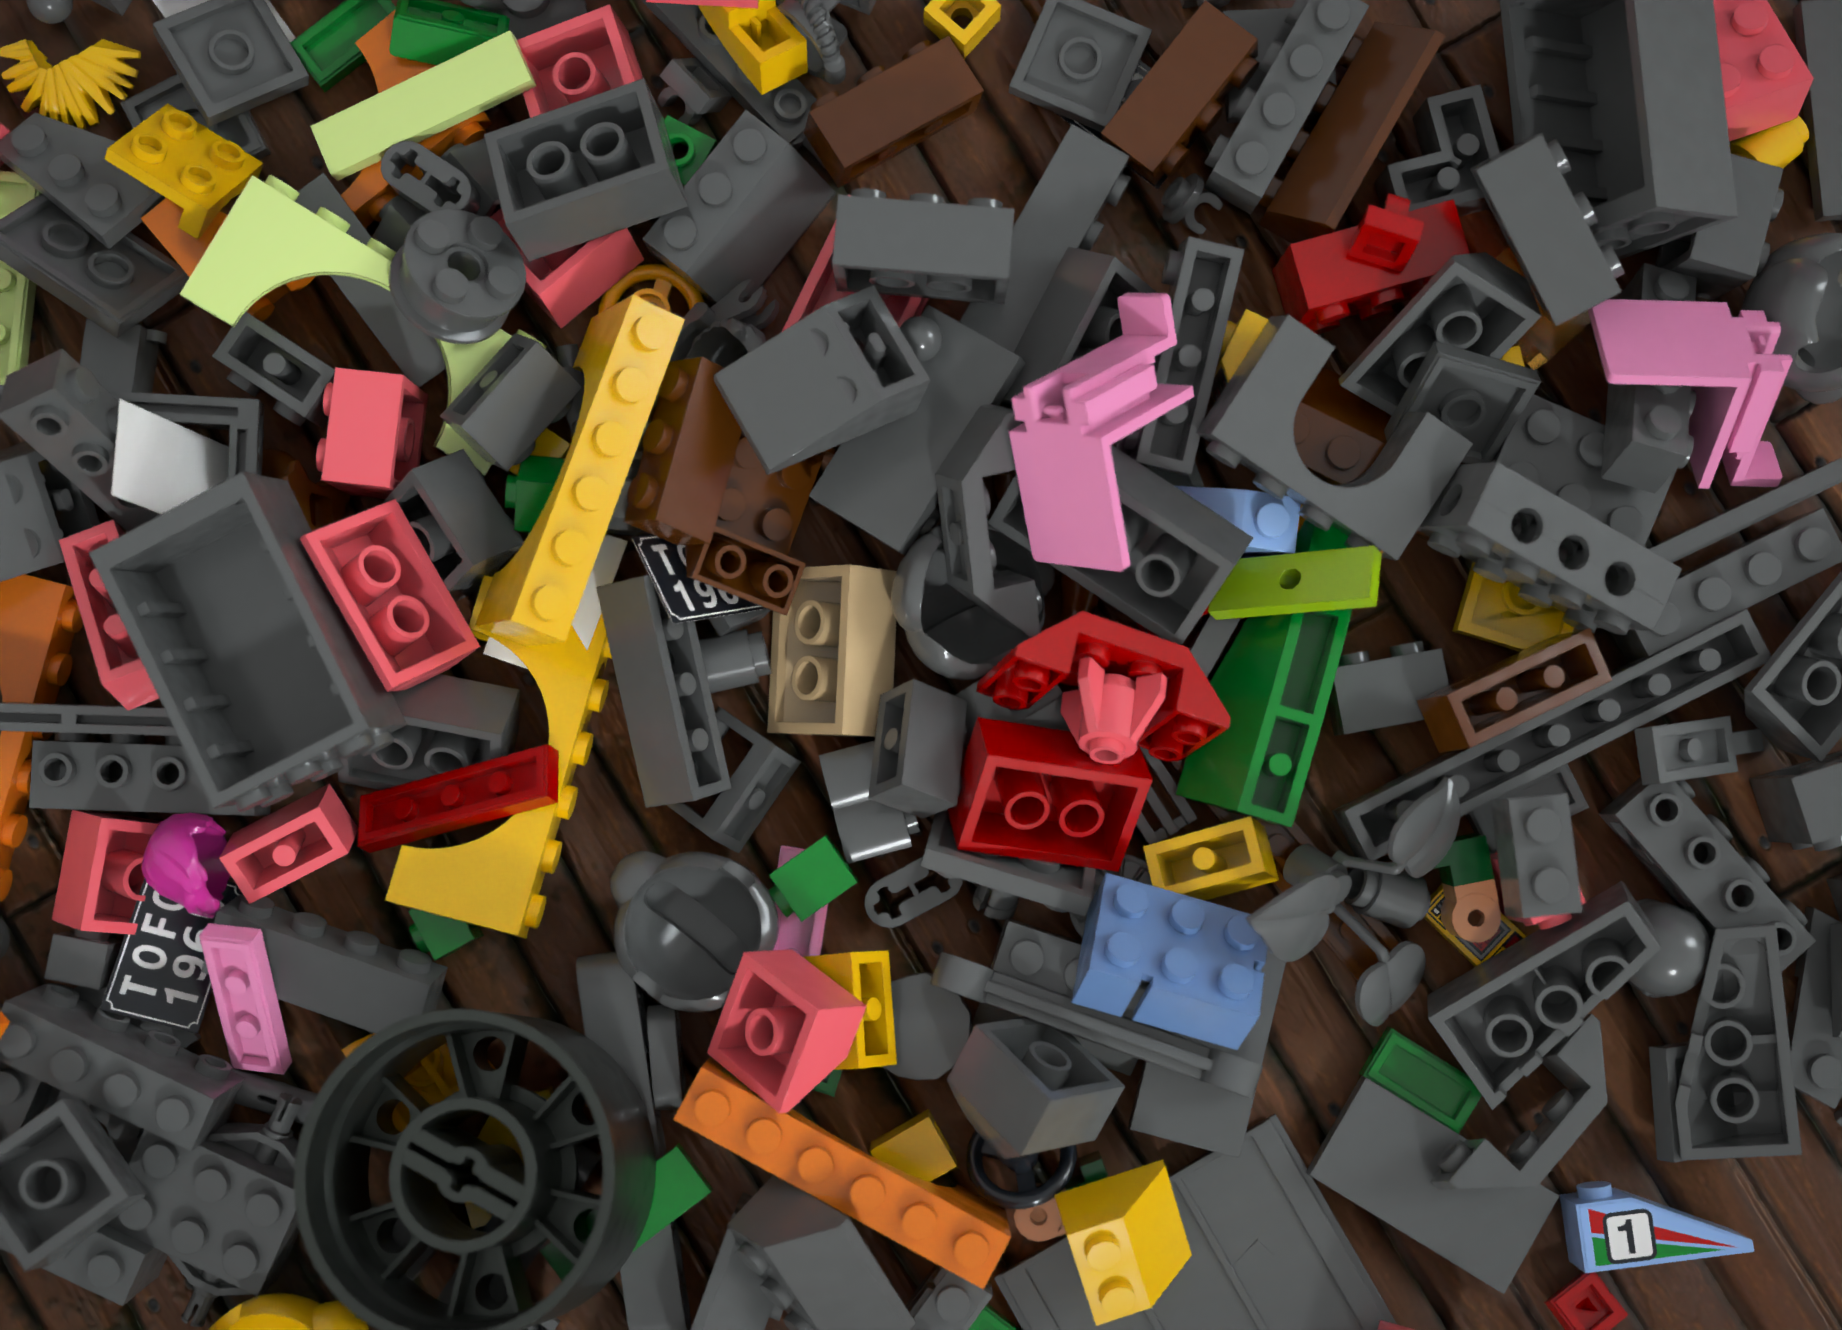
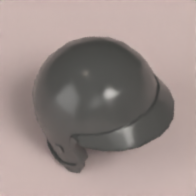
(1682, 954)

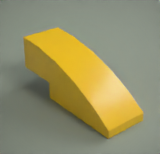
(760, 42)

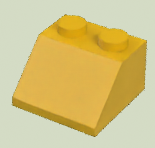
(1125, 1239)

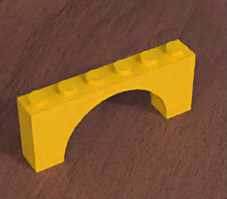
(622, 371)
(501, 874)

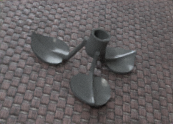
(1300, 917)

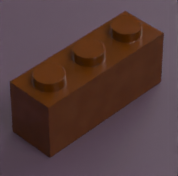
(1183, 93)
(892, 109)
(684, 457)
(1514, 690)

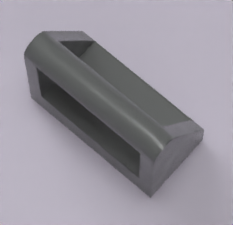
(753, 789)

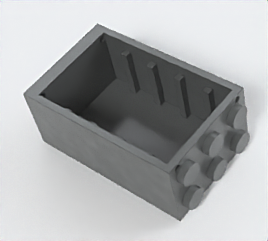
(1633, 107)
(246, 642)

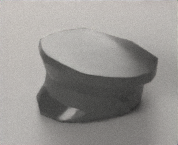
(928, 1027)

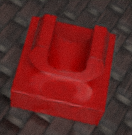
(1387, 234)

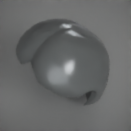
(1805, 296)
(944, 625)
(688, 924)

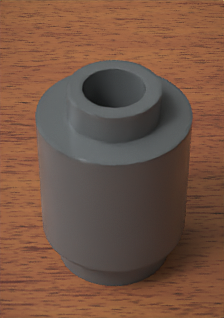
(735, 659)
(1388, 897)

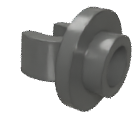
(1183, 198)

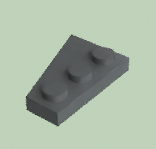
(72, 174)
(1813, 1049)

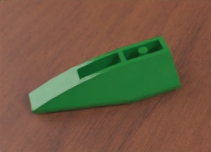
(1277, 695)

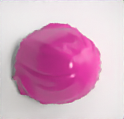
(186, 864)

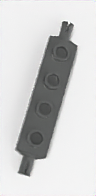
(780, 109)

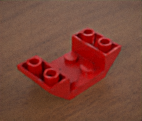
(1183, 722)

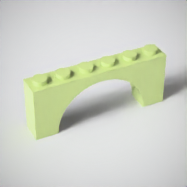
(278, 241)

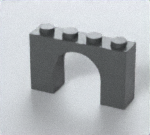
(1256, 428)

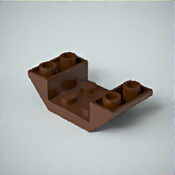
(757, 531)

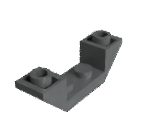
(964, 507)
(1579, 1066)

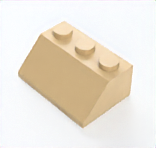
(833, 653)

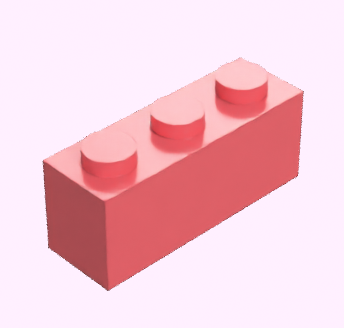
(111, 646)

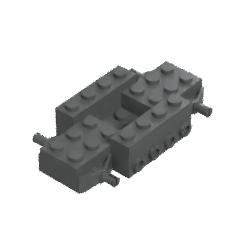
(213, 1187)

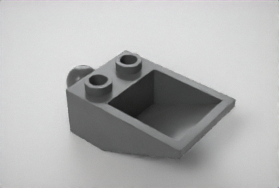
(829, 379)
(37, 511)

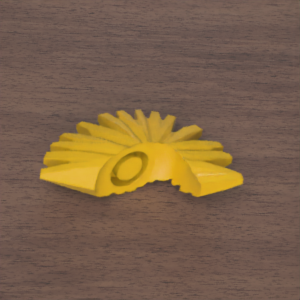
(69, 88)

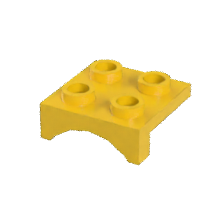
(185, 165)

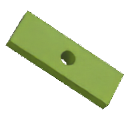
(1300, 583)

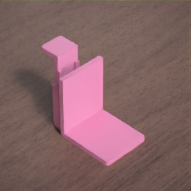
(1722, 361)
(1068, 432)

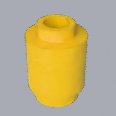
(1775, 144)

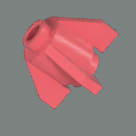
(1111, 711)

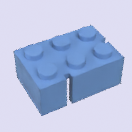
(1192, 952)

